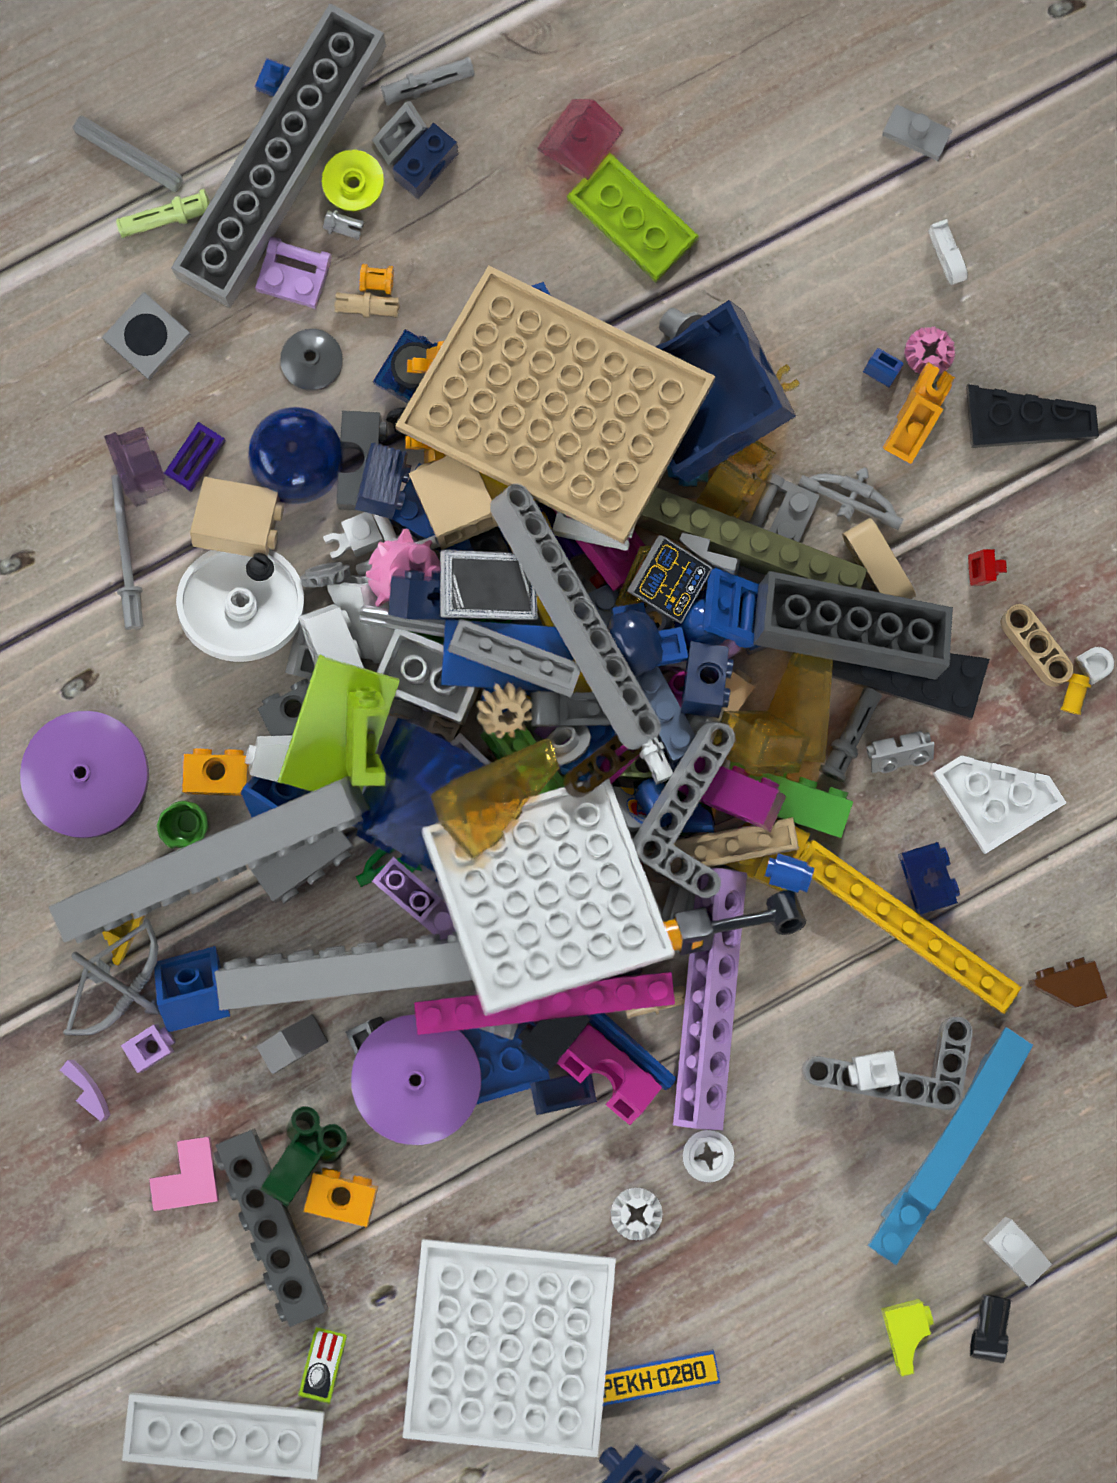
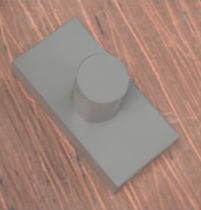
(917, 132)

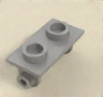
(915, 750)

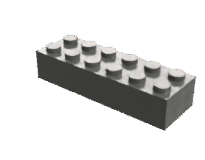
(853, 625)

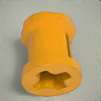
(376, 278)

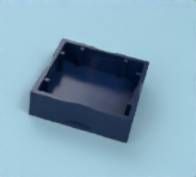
(743, 400)

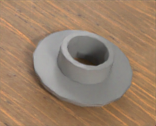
(573, 749)

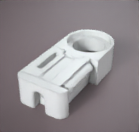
(948, 253)

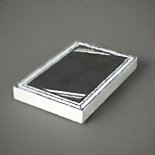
(485, 586)

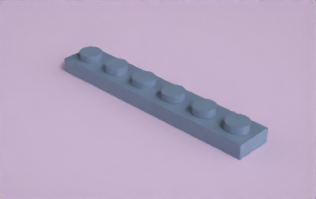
(675, 729)

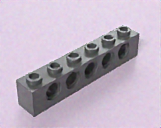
(289, 1308)

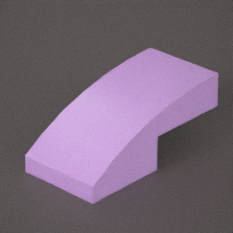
(92, 1097)

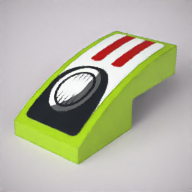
(322, 1365)

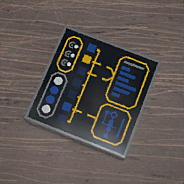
(669, 579)

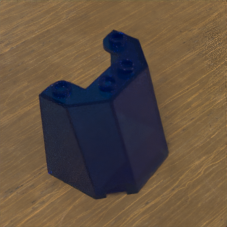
(414, 768)

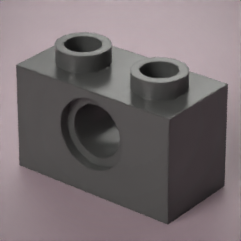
(274, 709)

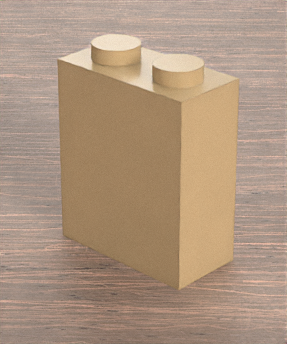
(453, 500)
(236, 518)

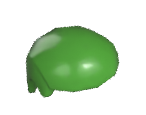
(182, 824)

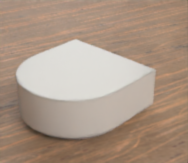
(1096, 663)

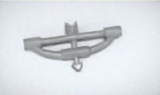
(849, 503)

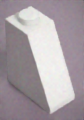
(351, 596)

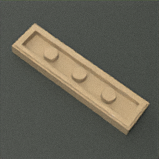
(738, 844)

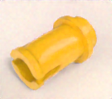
(1075, 693)

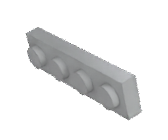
(514, 657)

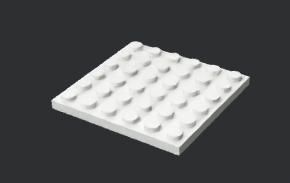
(550, 900)
(509, 1348)

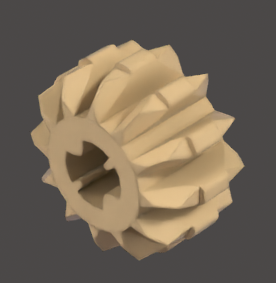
(500, 699)

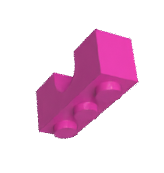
(631, 1085)

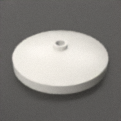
(234, 614)

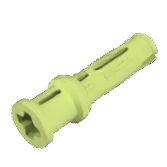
(179, 210)

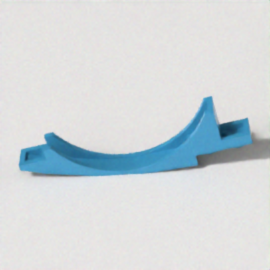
(936, 1173)

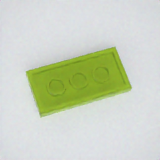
(633, 217)

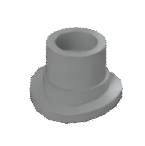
(676, 322)

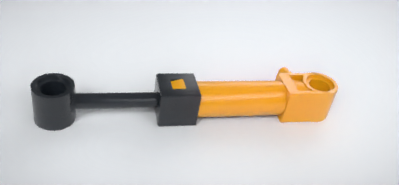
(694, 932)

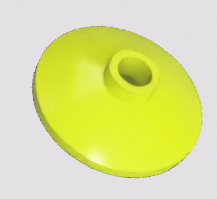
(352, 166)

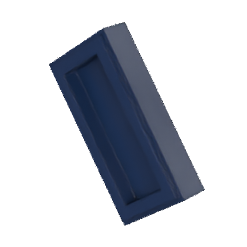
(562, 1093)

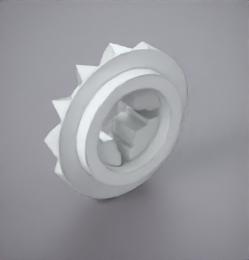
(721, 1164)
(620, 1213)

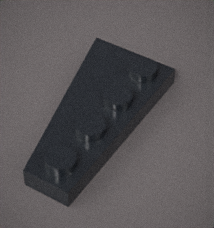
(1019, 419)

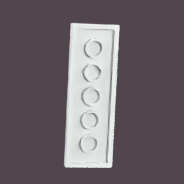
(223, 1436)

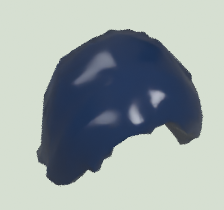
(637, 640)

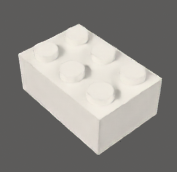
(419, 671)

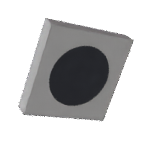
(146, 336)

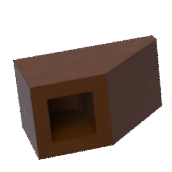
(1072, 986)

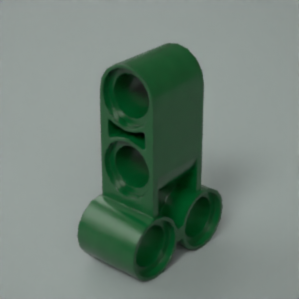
(302, 1154)

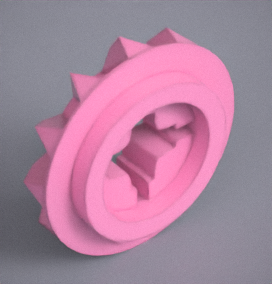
(927, 336)

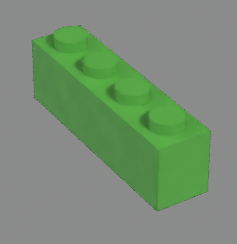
(810, 805)

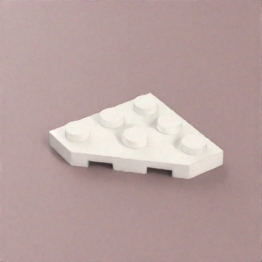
(997, 798)

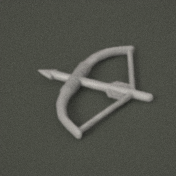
(101, 972)

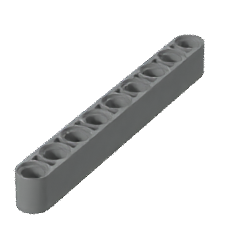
(575, 616)

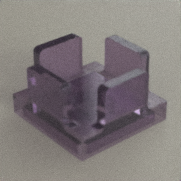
(136, 465)

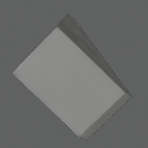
(399, 133)
(292, 1044)

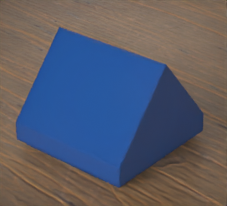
(883, 367)

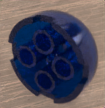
(298, 474)

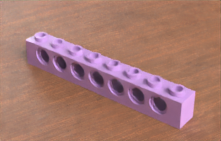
(710, 1011)

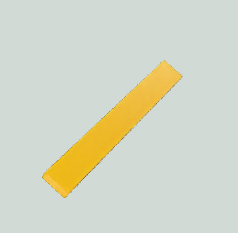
(910, 928)

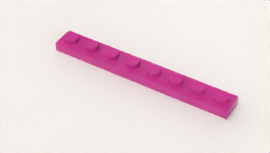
(587, 999)

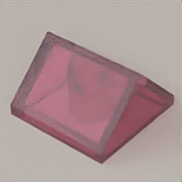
(581, 137)

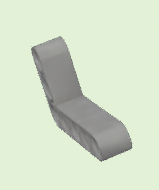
(682, 810)
(929, 1085)

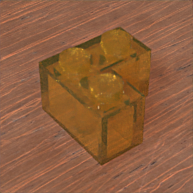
(736, 478)

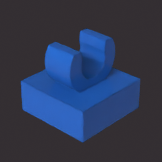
(271, 77)

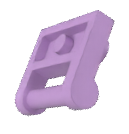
(290, 282)

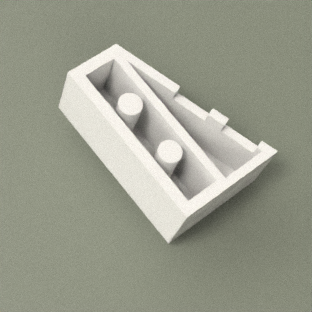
(329, 635)

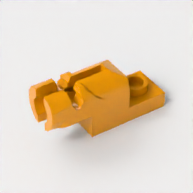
(919, 413)

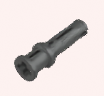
(845, 748)

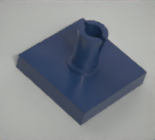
(635, 1467)

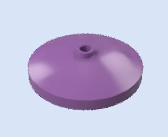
(113, 779)
(419, 1112)

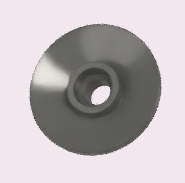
(316, 373)

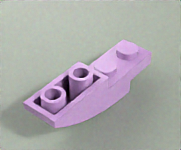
(415, 898)

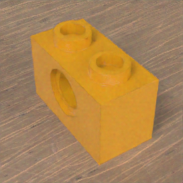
(197, 773)
(322, 1202)

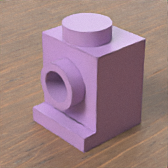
(137, 1049)

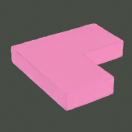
(194, 1184)

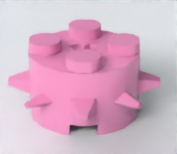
(395, 558)

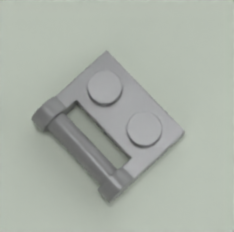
(793, 512)

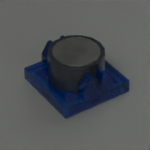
(395, 366)

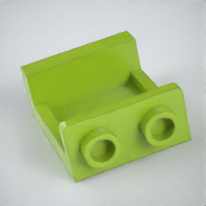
(362, 767)

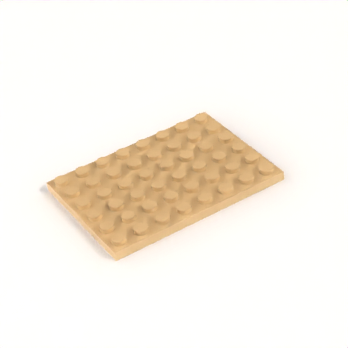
(556, 403)

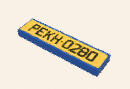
(660, 1377)

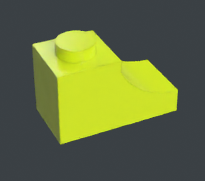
(906, 1327)

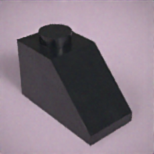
(550, 1039)

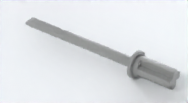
(129, 594)

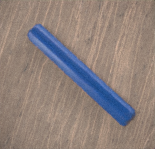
(635, 1051)

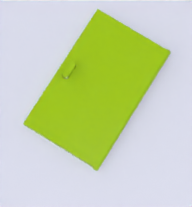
(319, 738)

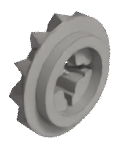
(325, 574)

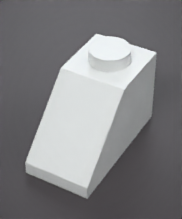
(1017, 1251)

